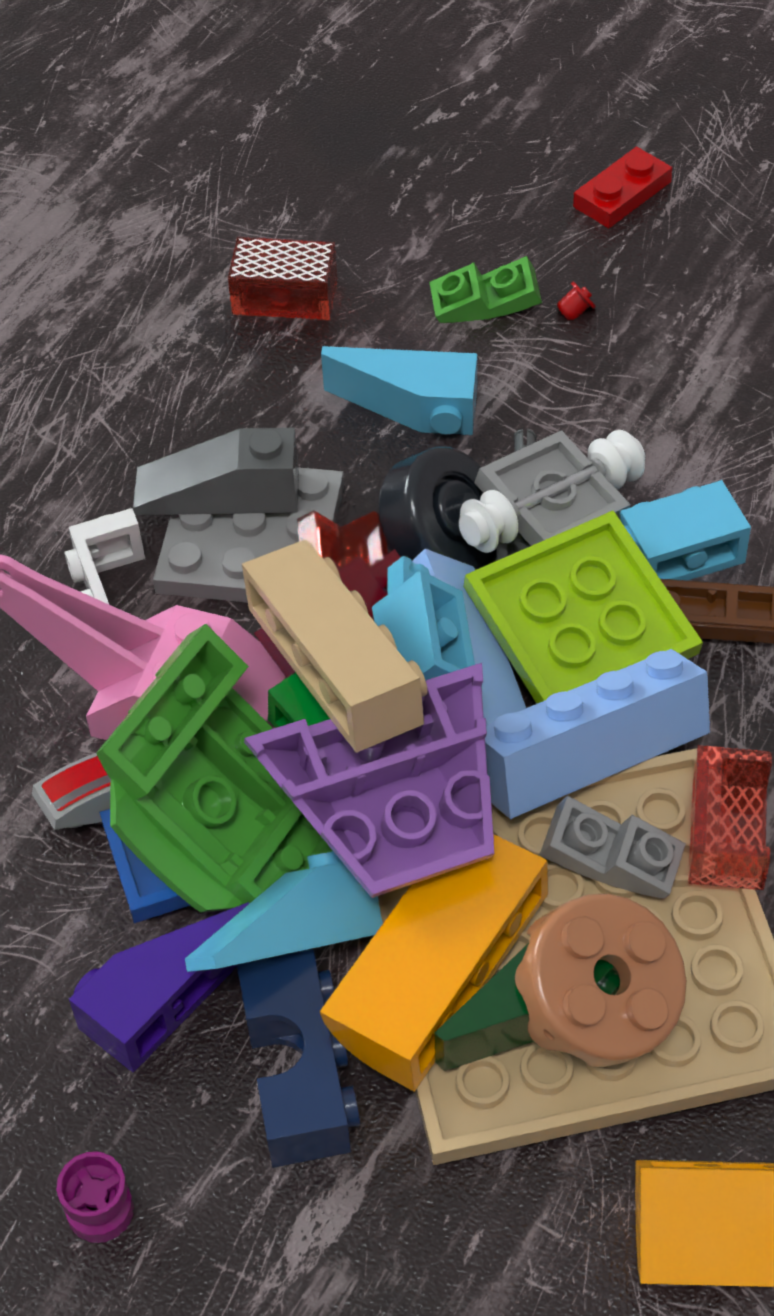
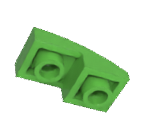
(474, 296)

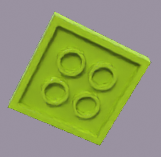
(579, 607)

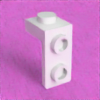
(101, 546)

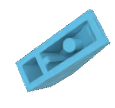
(408, 386)
(294, 915)

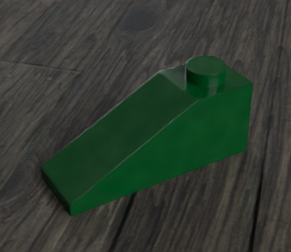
(498, 1017)

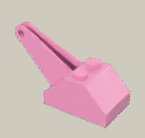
(118, 649)

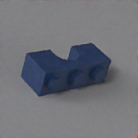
(304, 1107)

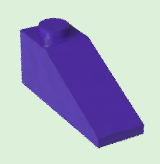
(147, 992)

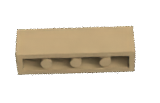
(335, 645)

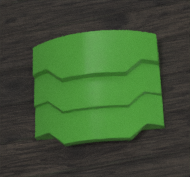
(193, 791)

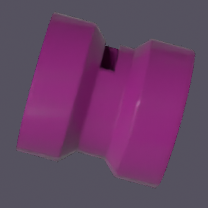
(88, 1183)

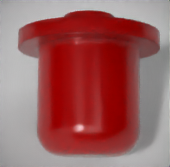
(575, 302)

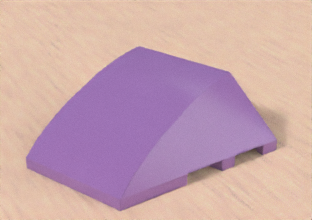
(403, 804)

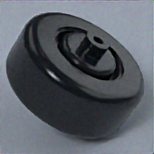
(423, 505)

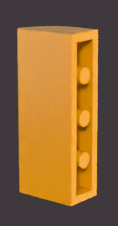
(432, 959)
(705, 1222)

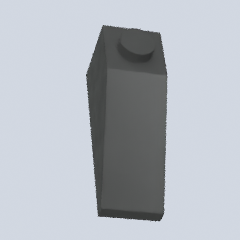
(225, 475)

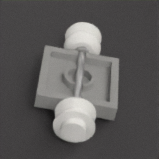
(550, 489)

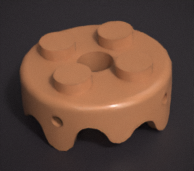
(560, 986)

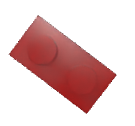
(622, 187)

